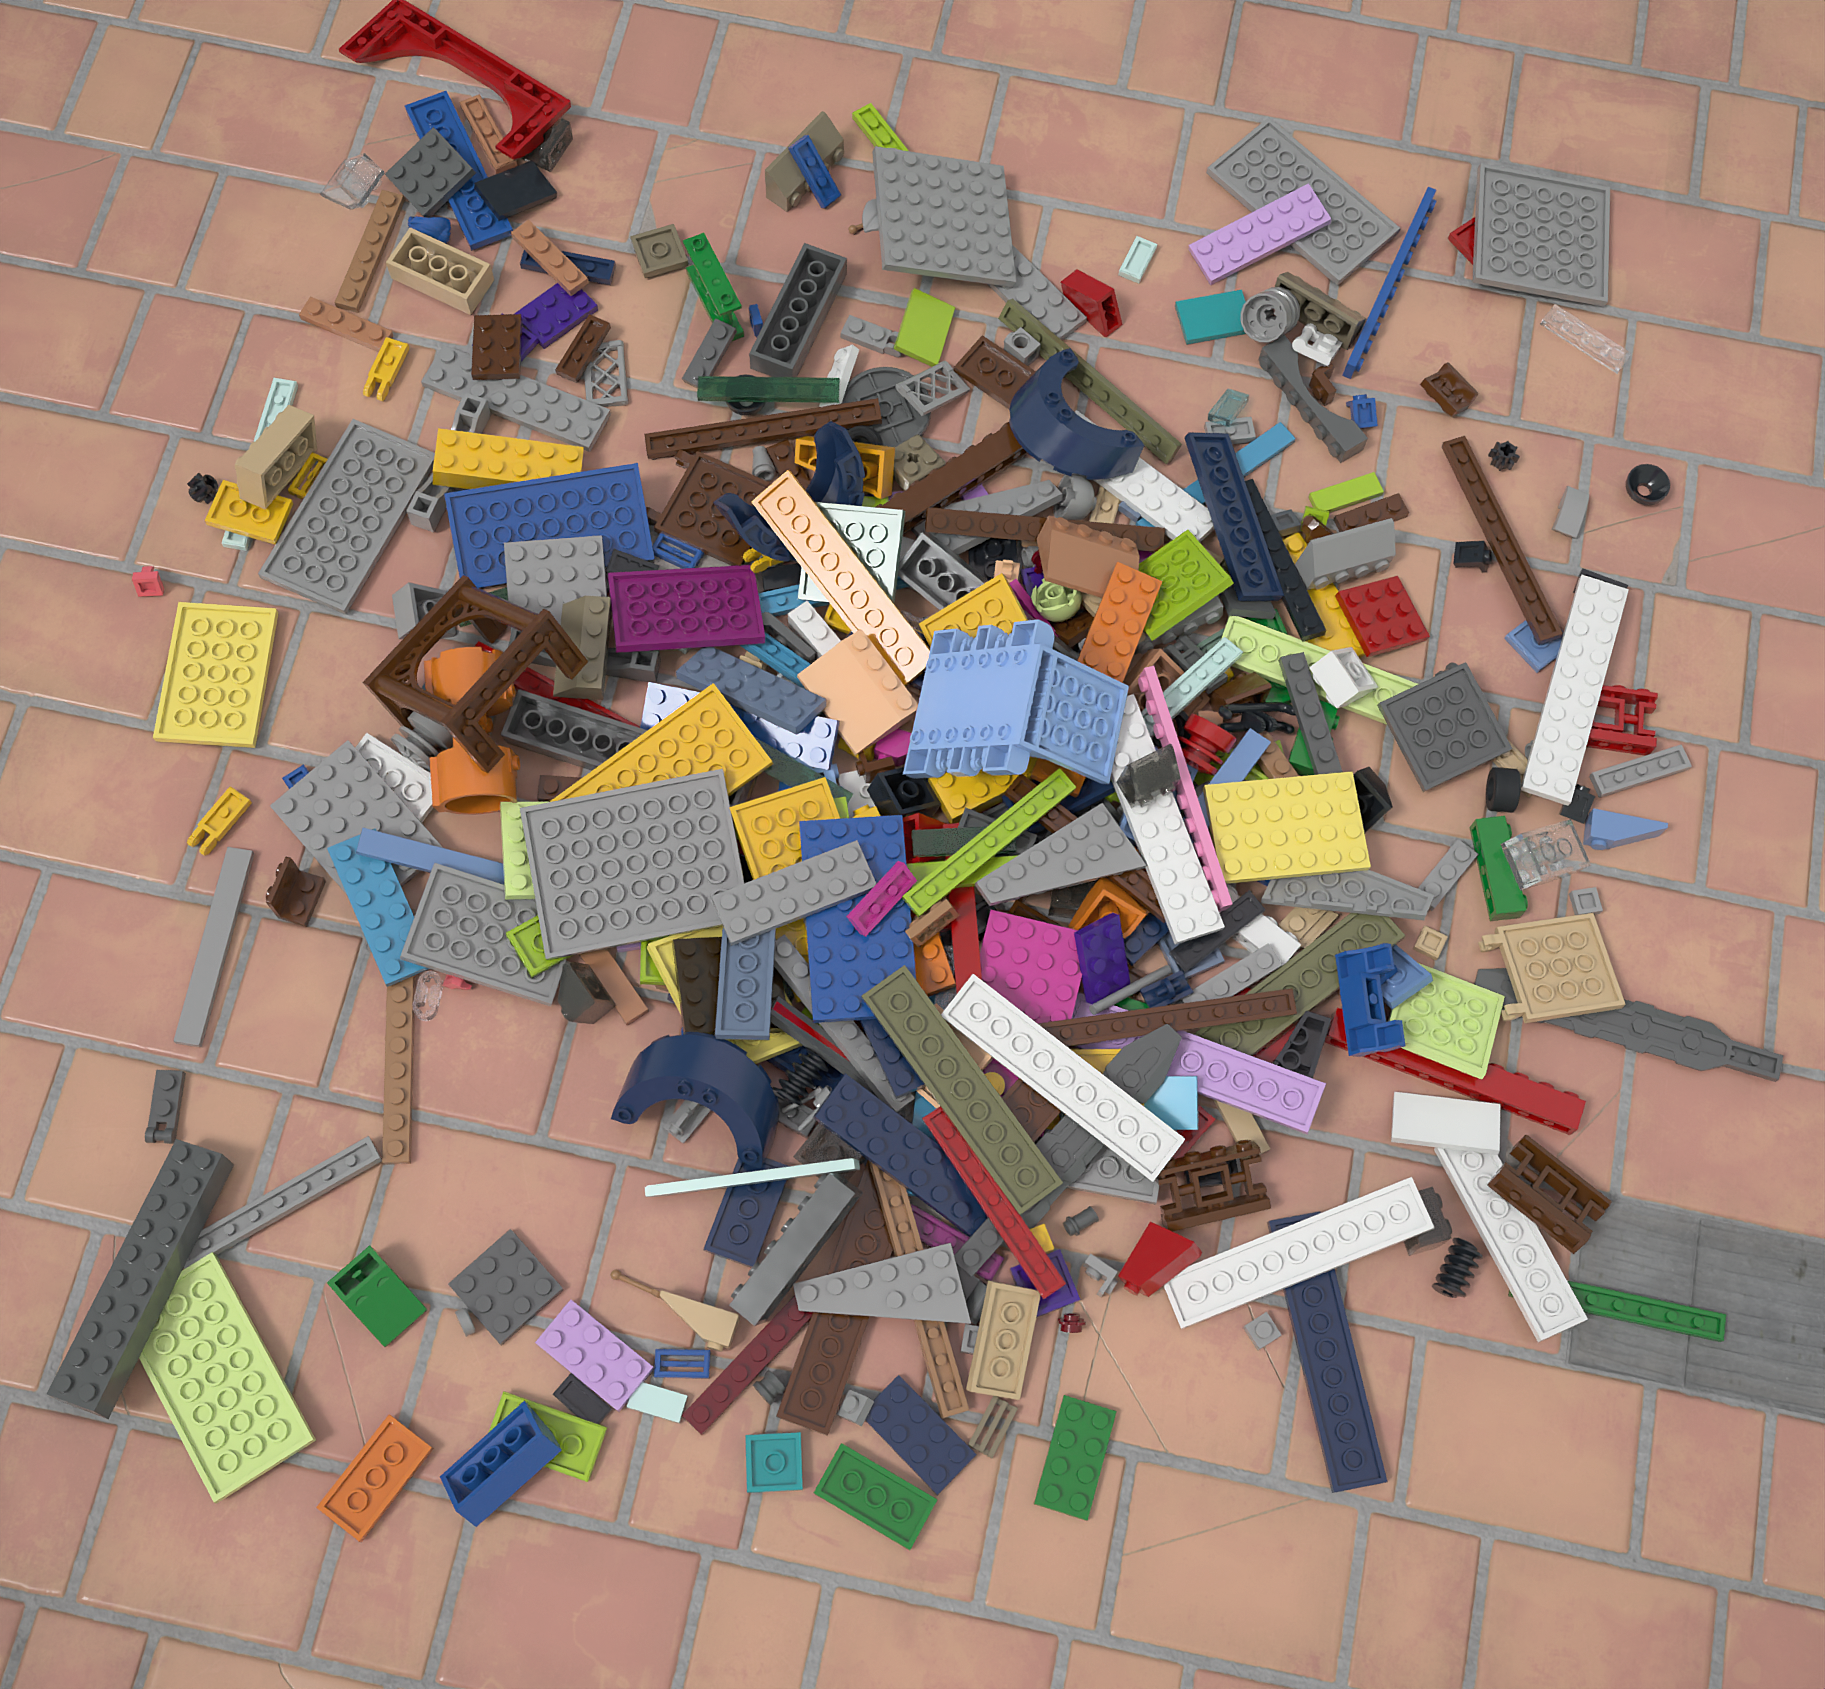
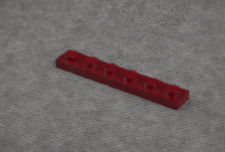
(746, 1366)

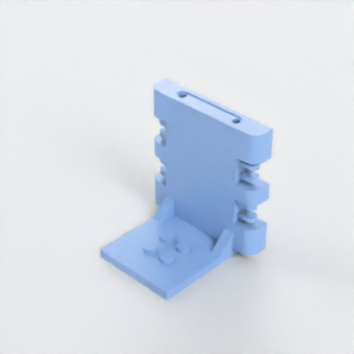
(1012, 699)

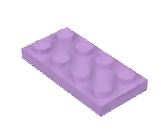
(594, 1355)

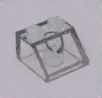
(353, 182)

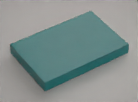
(1211, 316)

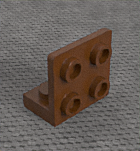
(294, 893)

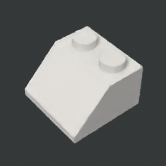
(1342, 677)

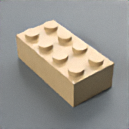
(440, 271)
(276, 456)

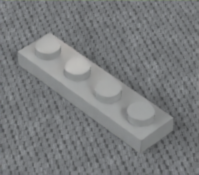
(1640, 771)
(1237, 976)

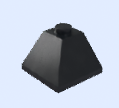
(1372, 797)

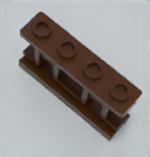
(1217, 1205)
(1538, 1205)

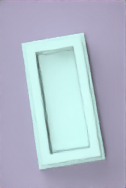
(1137, 259)
(658, 1402)

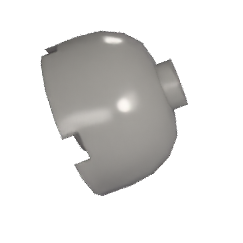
(1077, 498)

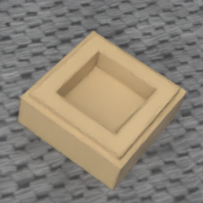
(1430, 942)

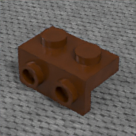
(1449, 390)

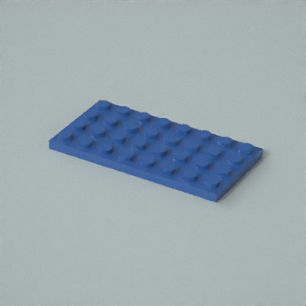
(546, 508)
(841, 959)

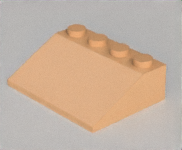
(859, 691)

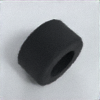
(1503, 789)

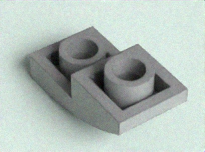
(1571, 512)

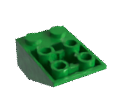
(377, 1296)

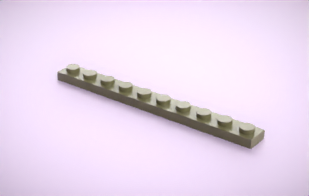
(1095, 385)

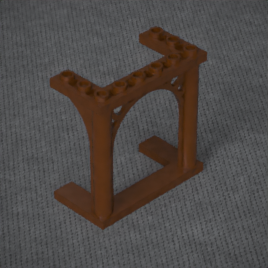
(491, 618)

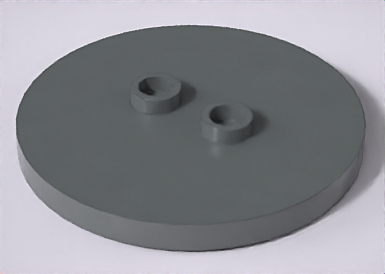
(898, 416)

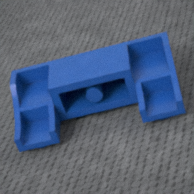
(1363, 1001)

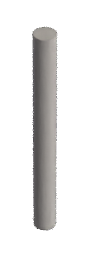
(1130, 989)

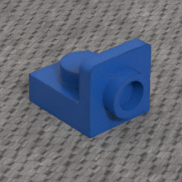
(1363, 411)

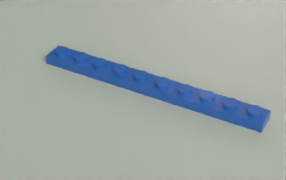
(1388, 289)

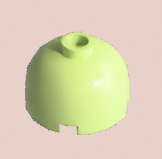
(1056, 601)

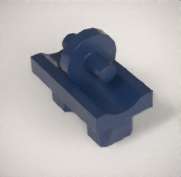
(1167, 990)

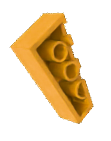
(876, 460)

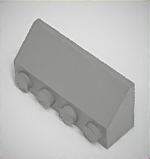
(1347, 554)

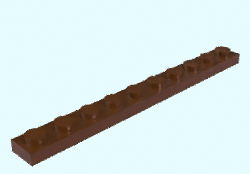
(761, 428)
(1028, 527)
(1502, 540)
(1178, 1016)

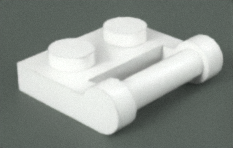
(1323, 349)

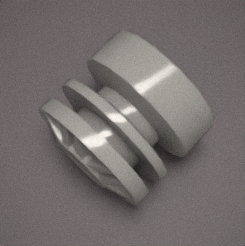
(1258, 315)
(422, 740)

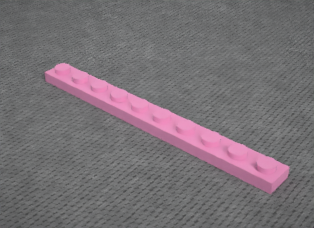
(1186, 797)

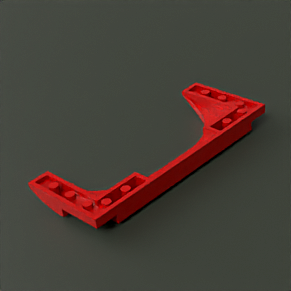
(408, 31)

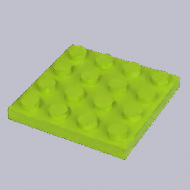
(1188, 582)

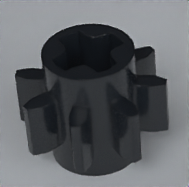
(1503, 455)
(203, 488)

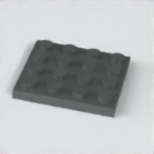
(1444, 727)

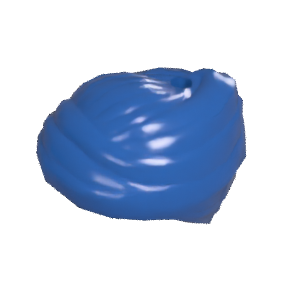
(435, 227)

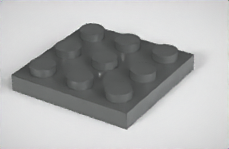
(430, 173)
(505, 1287)

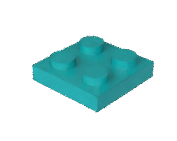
(774, 1462)

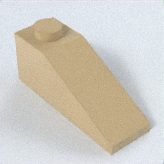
(708, 1322)

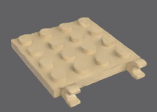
(1556, 968)

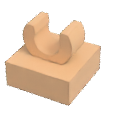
(1008, 568)

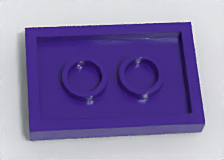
(556, 313)
(1102, 958)

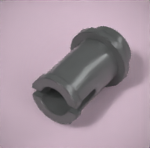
(1080, 1221)

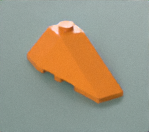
(1105, 899)

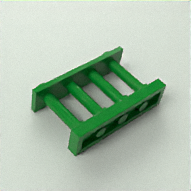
(712, 283)

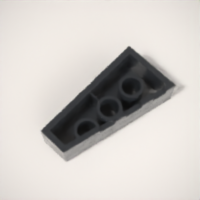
(1304, 1045)

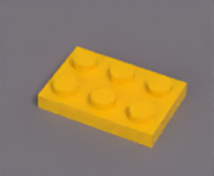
(243, 518)

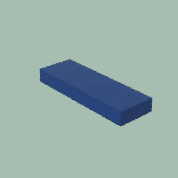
(814, 171)

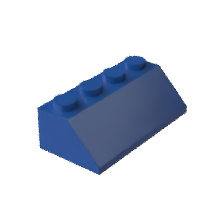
(499, 1464)

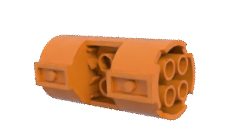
(456, 779)

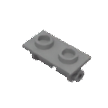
(686, 1120)

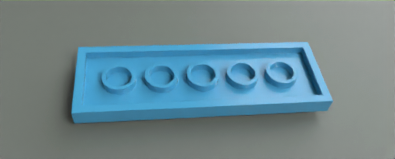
(378, 907)

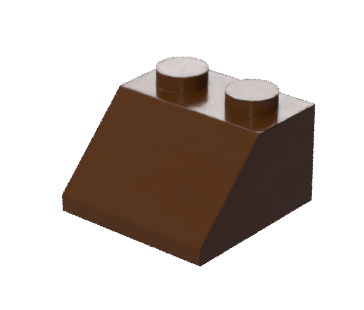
(1241, 689)

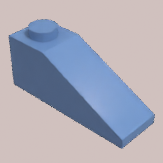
(1613, 829)

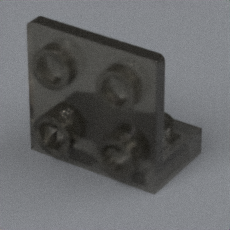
(553, 147)

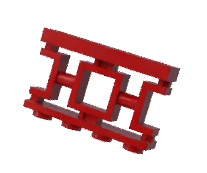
(1610, 736)

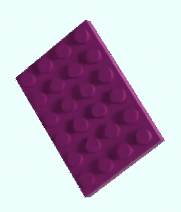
(685, 608)

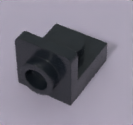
(1472, 555)
(1579, 806)

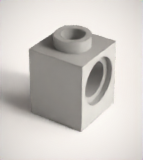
(1021, 338)

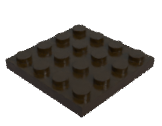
(698, 982)

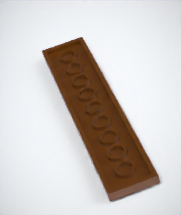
(835, 1338)

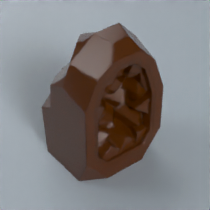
(1314, 528)

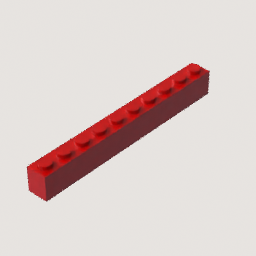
(1512, 1091)

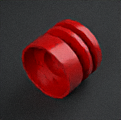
(1204, 743)

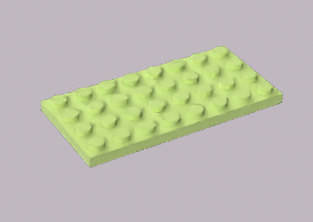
(221, 1383)

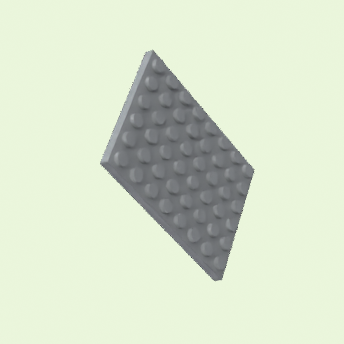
(631, 862)

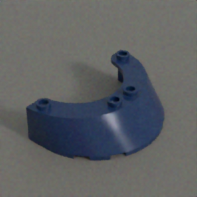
(1060, 436)
(835, 481)
(710, 1074)

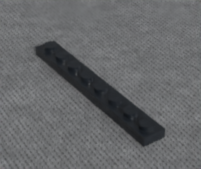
(1295, 593)

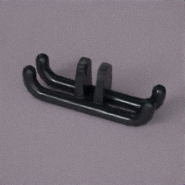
(1255, 718)

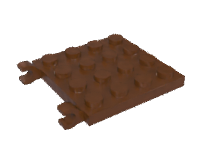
(691, 511)

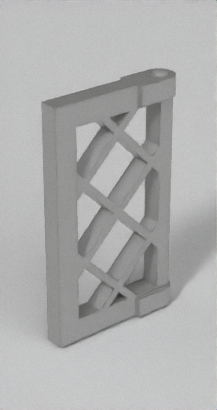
(950, 378)
(607, 400)

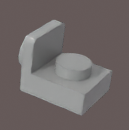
(1098, 1269)

